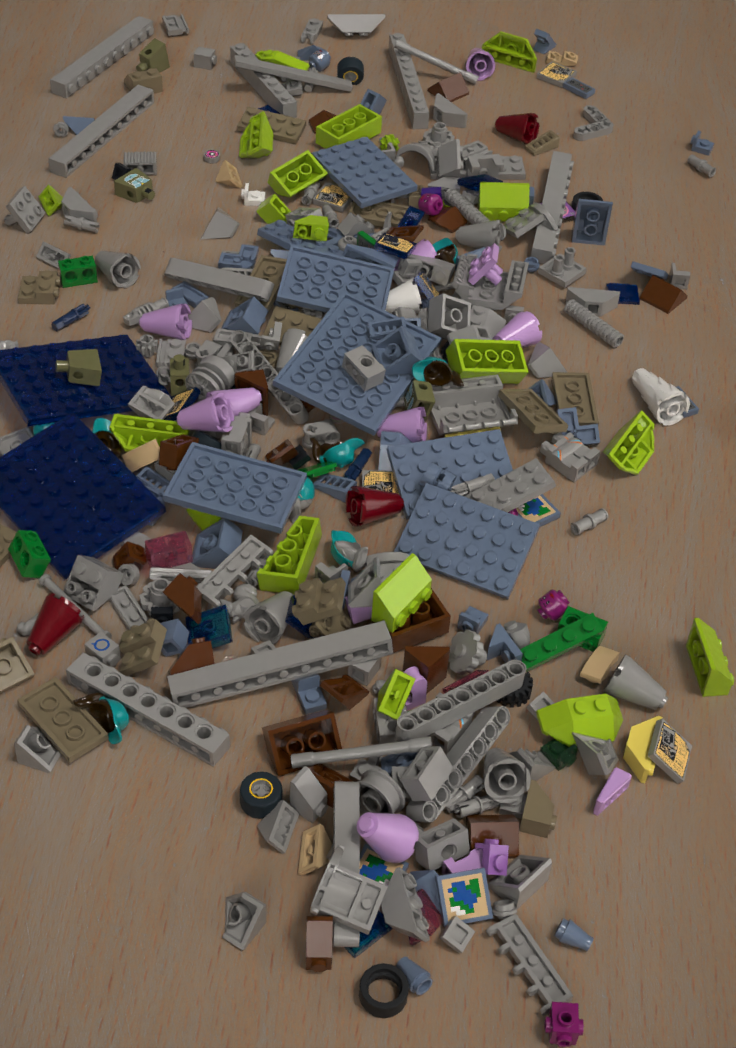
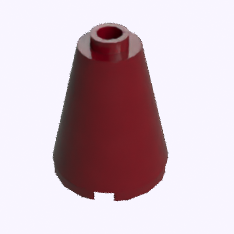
(519, 126)
(371, 505)
(53, 623)

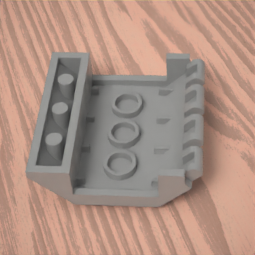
(484, 292)
(471, 406)

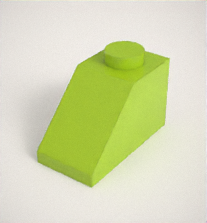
(273, 209)

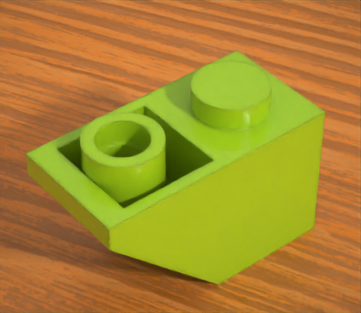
(311, 228)

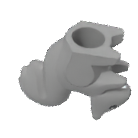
(245, 598)

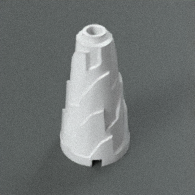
(663, 399)

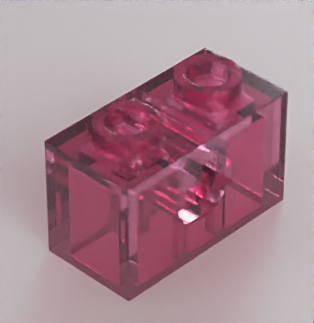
(169, 550)

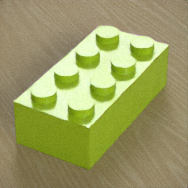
(349, 126)
(486, 358)

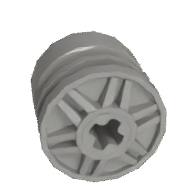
(211, 375)

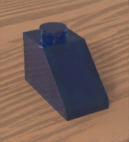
(412, 217)

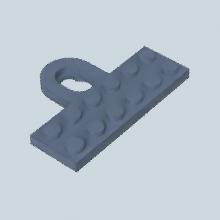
(282, 235)

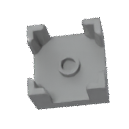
(484, 165)

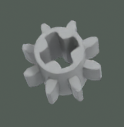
(147, 345)

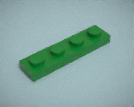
(561, 641)

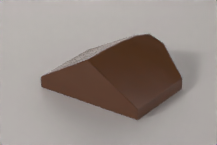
(320, 118)
(449, 218)
(282, 453)
(345, 690)

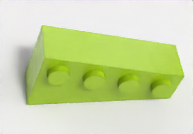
(293, 557)

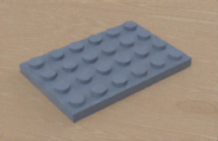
(364, 172)
(319, 278)
(463, 455)
(235, 487)
(468, 540)

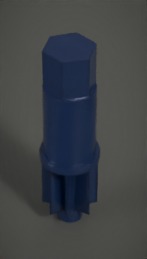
(74, 315)
(356, 467)

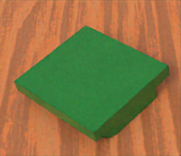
(319, 469)

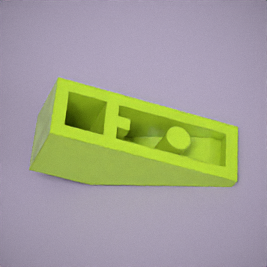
(283, 59)

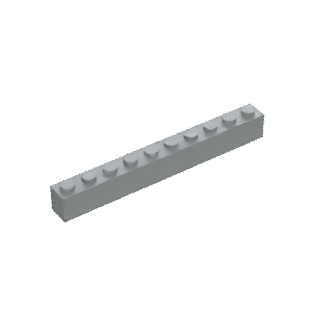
(101, 57)
(409, 84)
(101, 131)
(554, 201)
(280, 665)

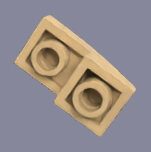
(566, 59)
(142, 456)
(599, 664)

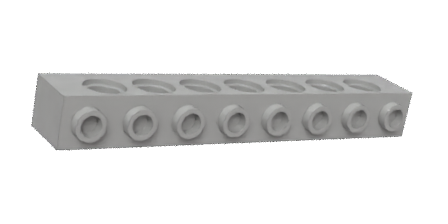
(151, 709)

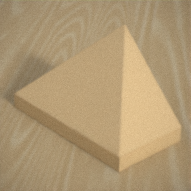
(229, 175)
(314, 849)

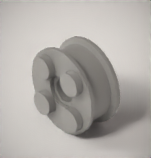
(380, 793)

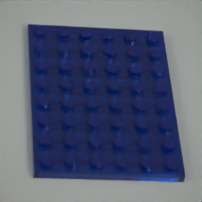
(48, 396)
(73, 493)

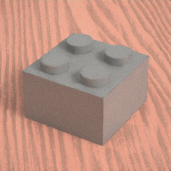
(448, 315)

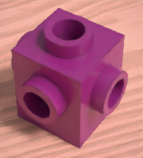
(563, 1024)

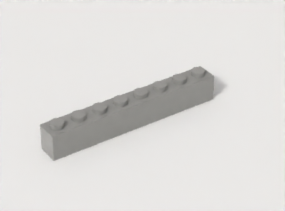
(265, 84)

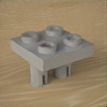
(24, 210)
(563, 268)

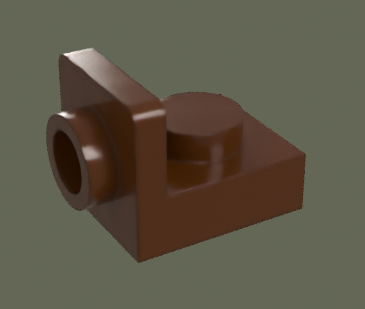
(128, 554)

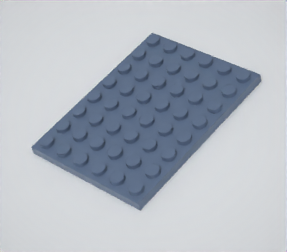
(317, 370)

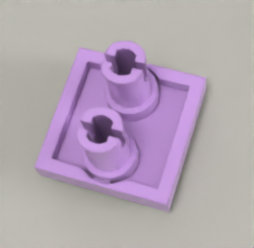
(486, 266)

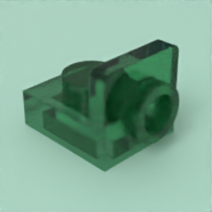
(559, 754)

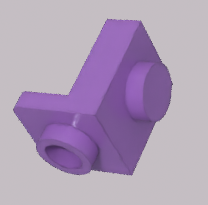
(494, 857)

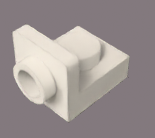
(252, 198)

